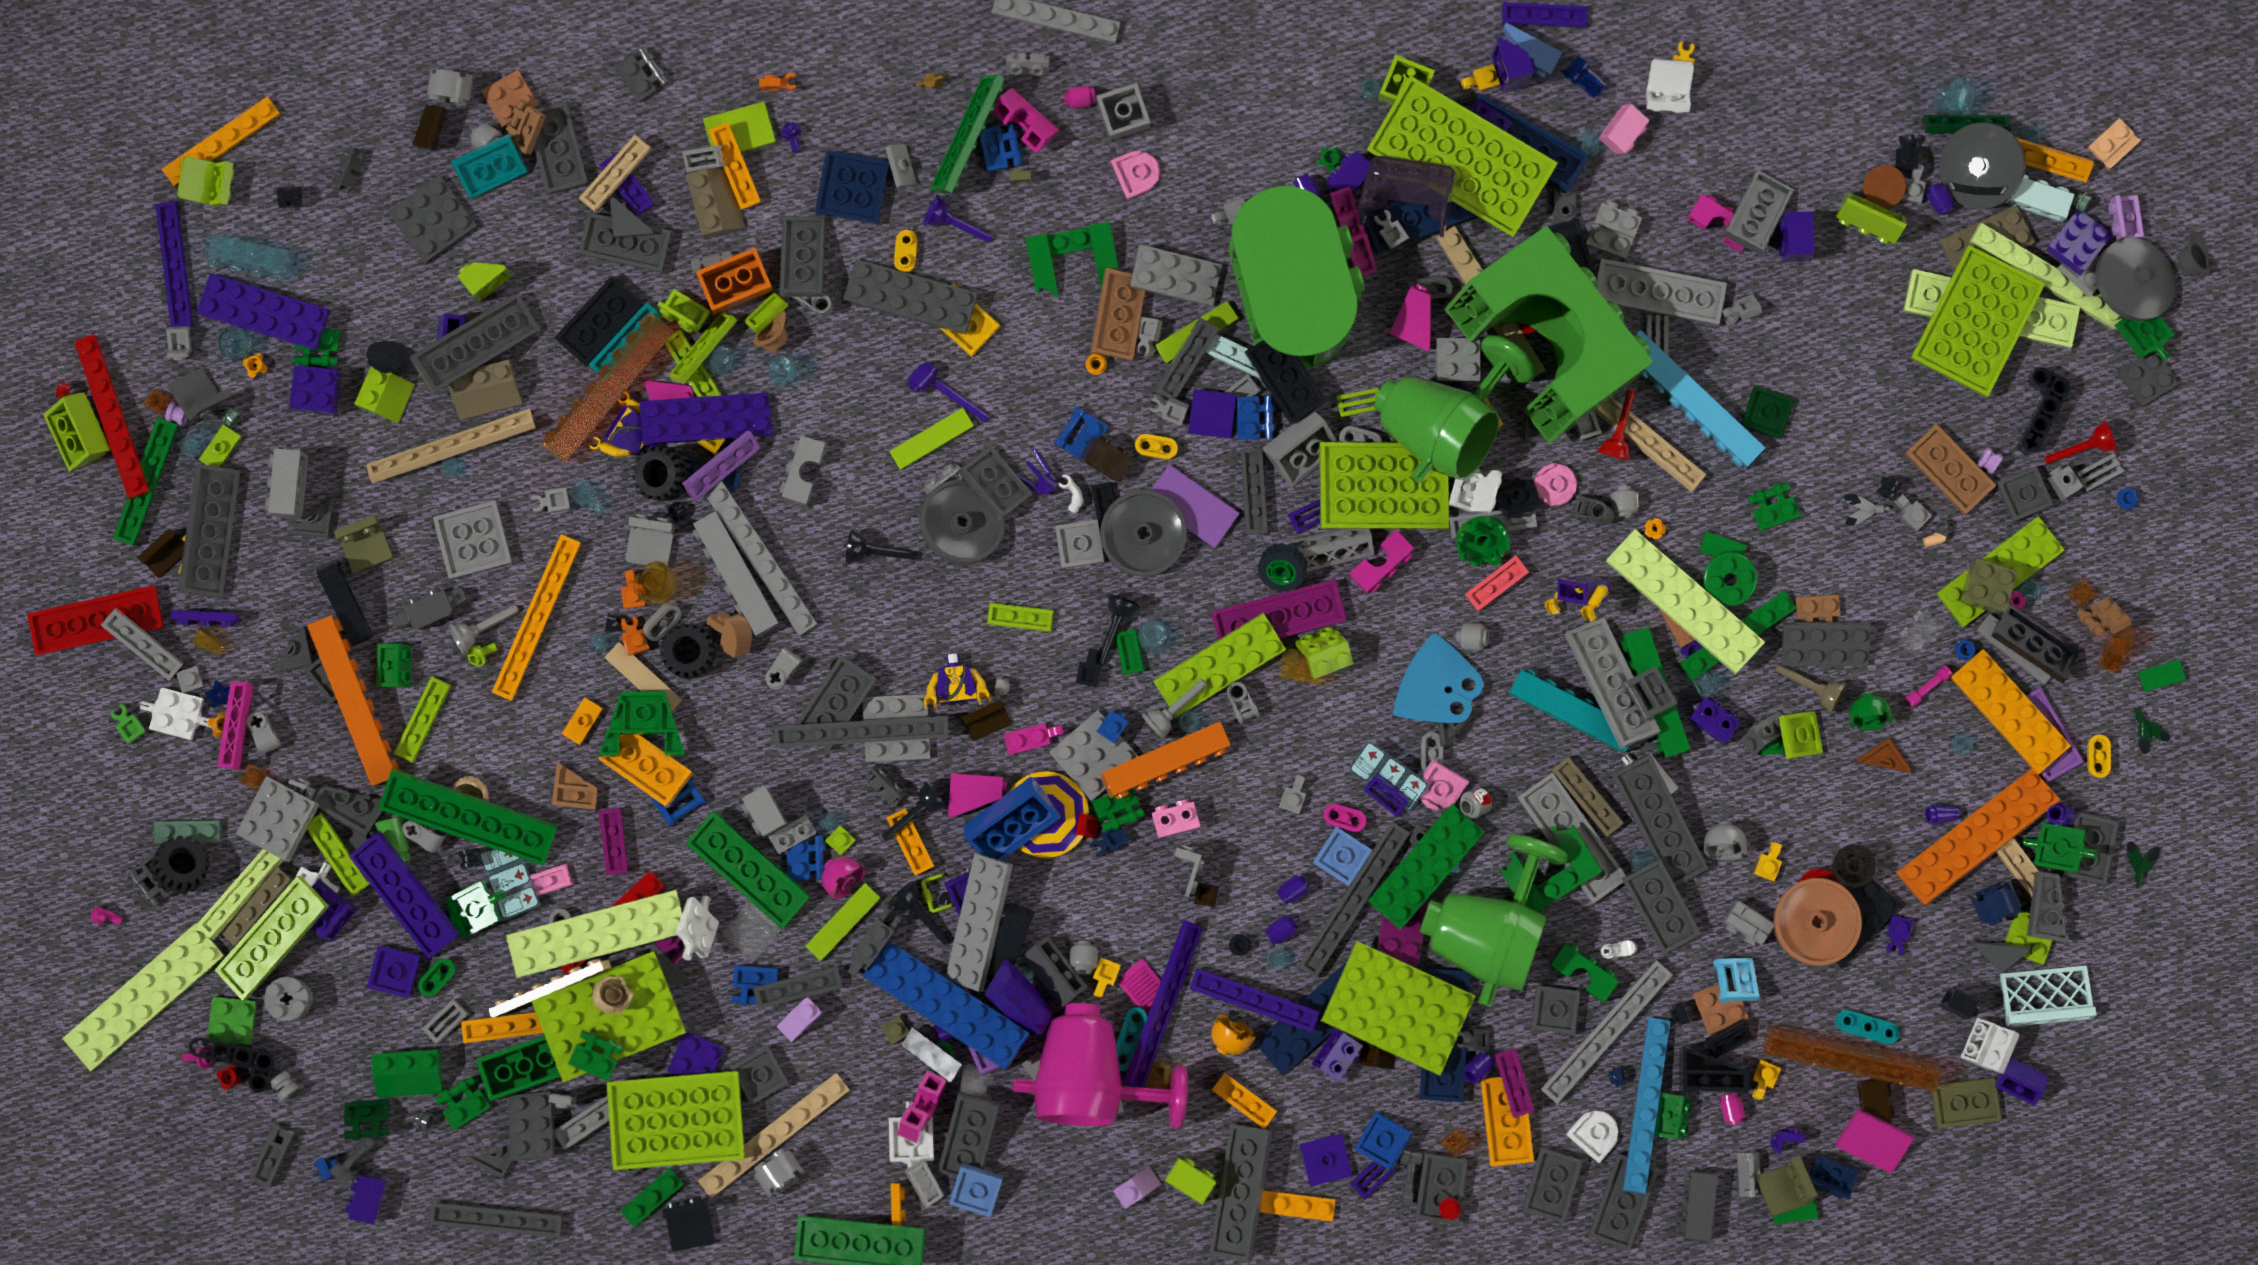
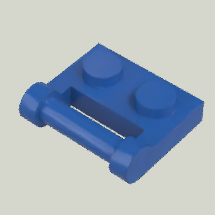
(1091, 428)
(686, 790)

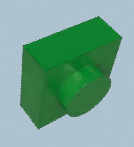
(1774, 747)

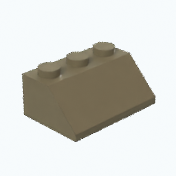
(715, 203)
(485, 390)

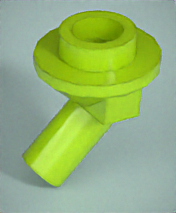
(476, 654)

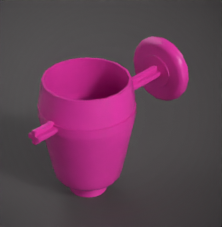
(1081, 1074)

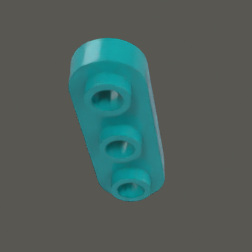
(1857, 1024)
(1130, 1028)

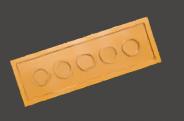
(2010, 711)

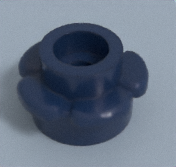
(1617, 1076)

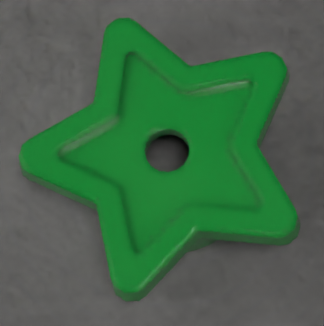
(1326, 153)

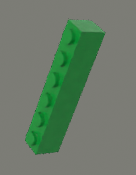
(1642, 657)

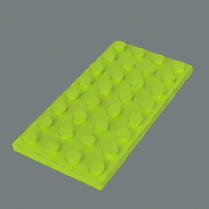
(1493, 170)

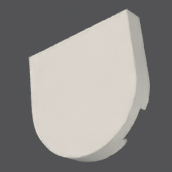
(1595, 1134)

